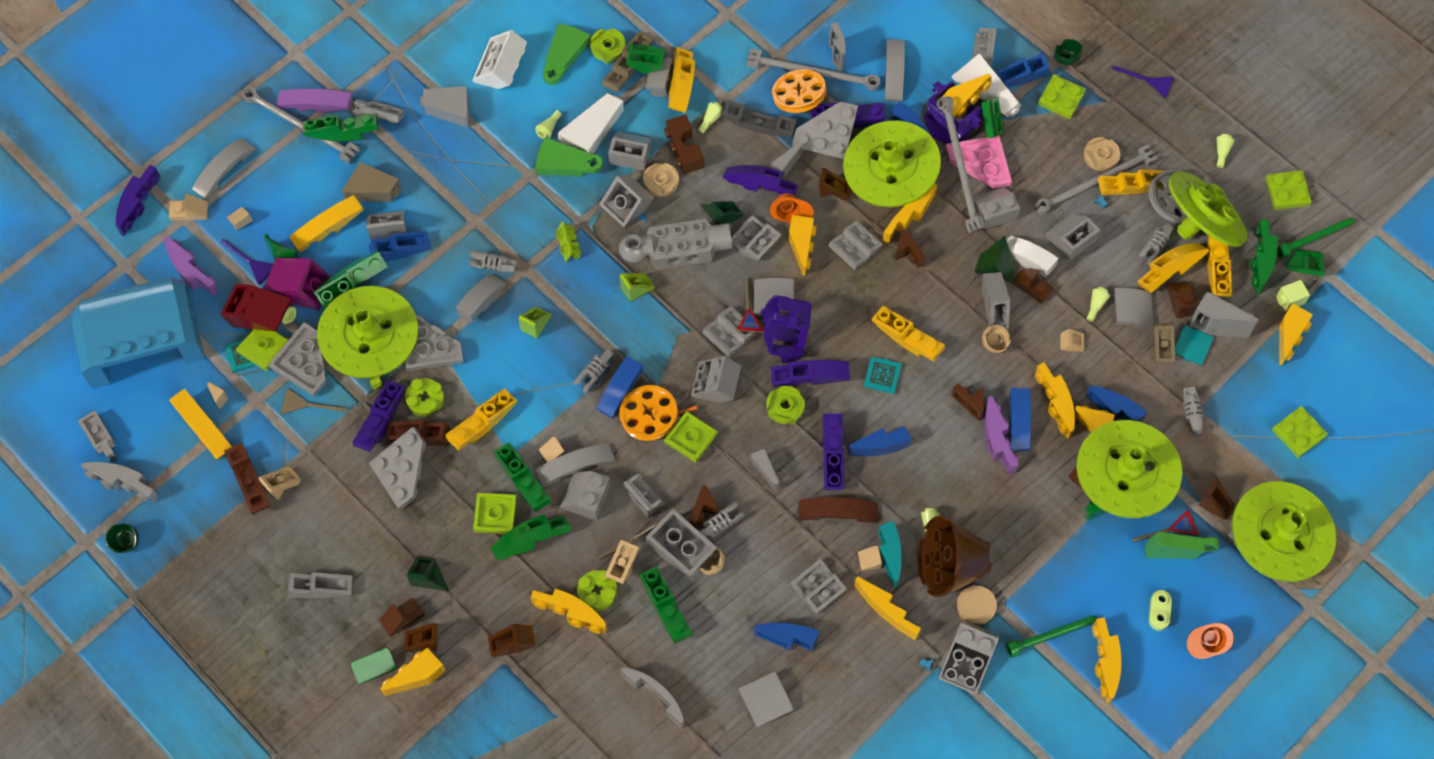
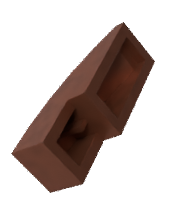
(432, 433)

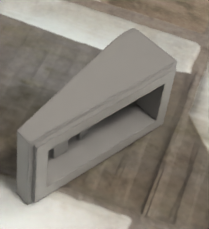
(788, 159)
(764, 466)

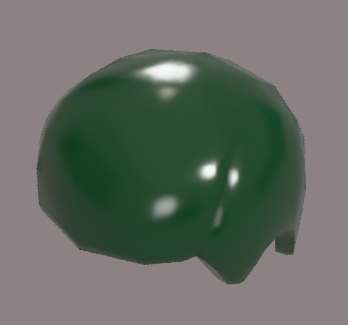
(1068, 52)
(122, 538)

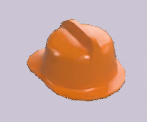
(788, 205)
(1209, 640)

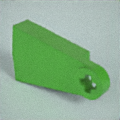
(563, 52)
(564, 160)
(1179, 546)

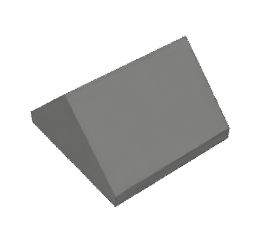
(385, 224)

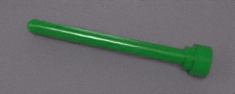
(1285, 249)
(1015, 647)

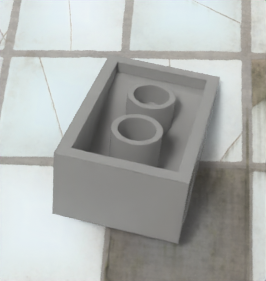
(680, 543)

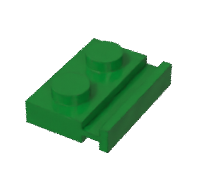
(992, 117)

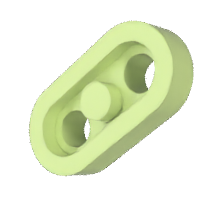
(1161, 609)

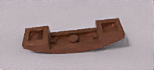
(247, 478)
(838, 508)

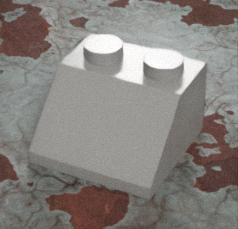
(626, 200)
(996, 207)
(586, 494)

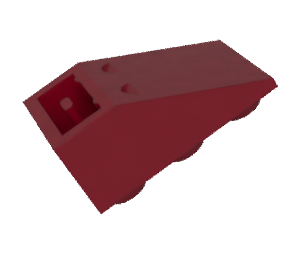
(255, 308)

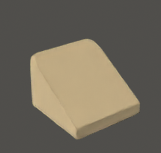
(239, 218)
(1072, 340)
(218, 394)
(551, 450)
(870, 558)

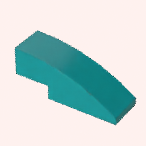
(890, 551)

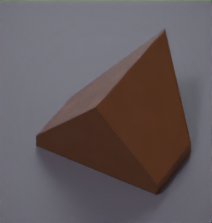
(1217, 500)

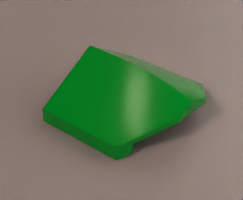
(645, 58)
(278, 250)
(1307, 262)

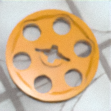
(805, 93)
(644, 419)

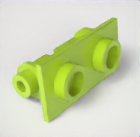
(565, 235)

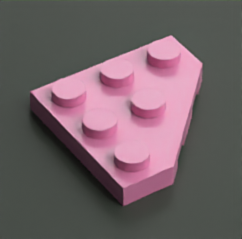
(983, 160)

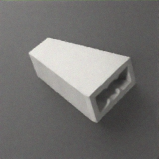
(978, 67)
(592, 125)

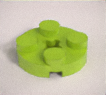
(603, 53)
(424, 386)
(794, 400)
(587, 584)

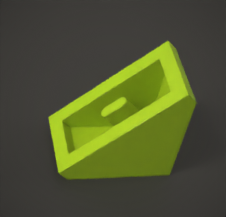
(635, 285)
(534, 321)

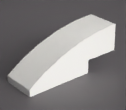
(1032, 255)

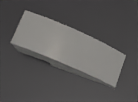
(480, 297)
(319, 585)

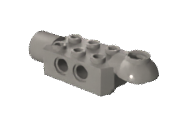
(677, 244)

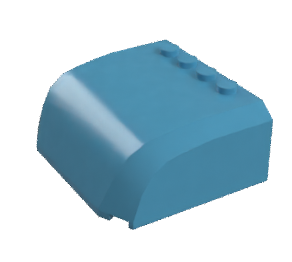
(135, 325)

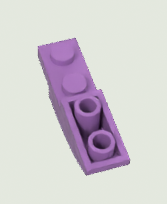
(187, 267)
(995, 433)

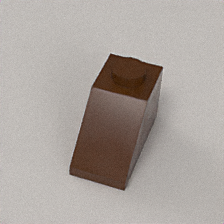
(1182, 299)
(511, 640)

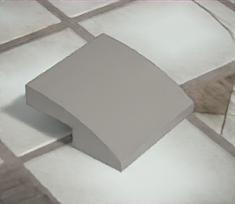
(838, 47)
(754, 238)
(855, 245)
(766, 288)
(1133, 307)
(724, 332)
(817, 586)
(765, 699)

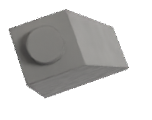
(447, 104)
(996, 299)

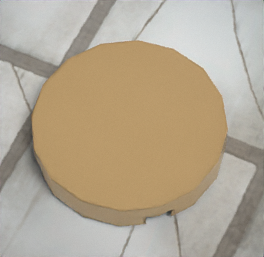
(1102, 154)
(660, 179)
(976, 605)

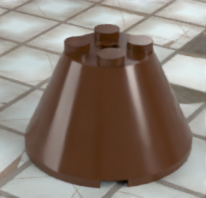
(950, 557)

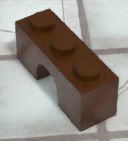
(688, 157)

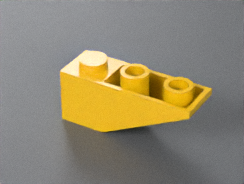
(968, 94)
(800, 240)
(1290, 331)
(418, 673)

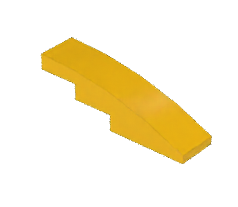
(1128, 182)
(910, 211)
(326, 222)
(200, 423)
(881, 603)

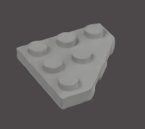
(829, 131)
(433, 348)
(301, 361)
(401, 467)

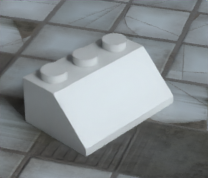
(500, 60)

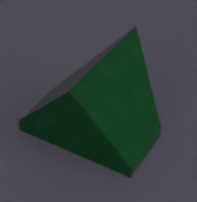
(723, 212)
(997, 259)
(426, 574)

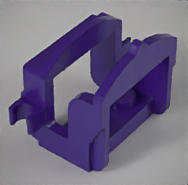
(936, 120)
(786, 327)

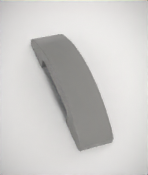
(894, 70)
(220, 166)
(574, 462)
(636, 677)

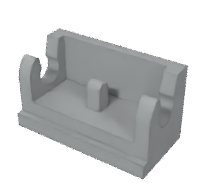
(985, 44)
(660, 80)
(643, 495)

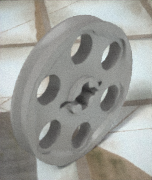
(1165, 195)

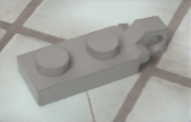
(390, 113)
(98, 434)

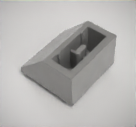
(630, 150)
(1073, 235)
(716, 379)

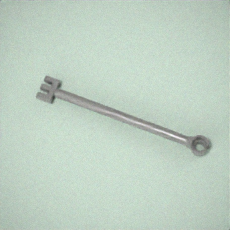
(755, 58)
(336, 145)
(1143, 157)
(976, 221)

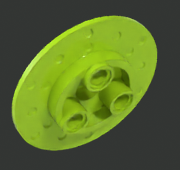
(891, 145)
(1206, 210)
(370, 311)
(1136, 447)
(1303, 524)

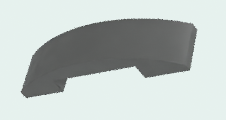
(757, 121)

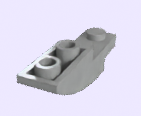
(119, 476)

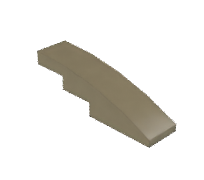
(620, 71)

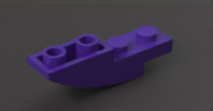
(865, 114)
(754, 176)
(130, 203)
(810, 372)
(381, 414)
(833, 452)

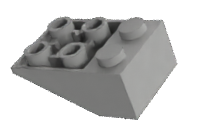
(1222, 318)
(969, 656)

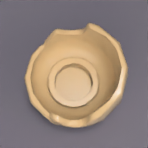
(996, 339)
(713, 563)

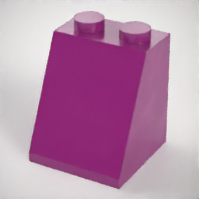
(297, 280)

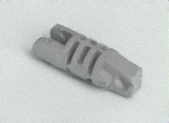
(1156, 242)
(492, 262)
(594, 369)
(1193, 410)
(720, 521)

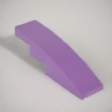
(318, 99)

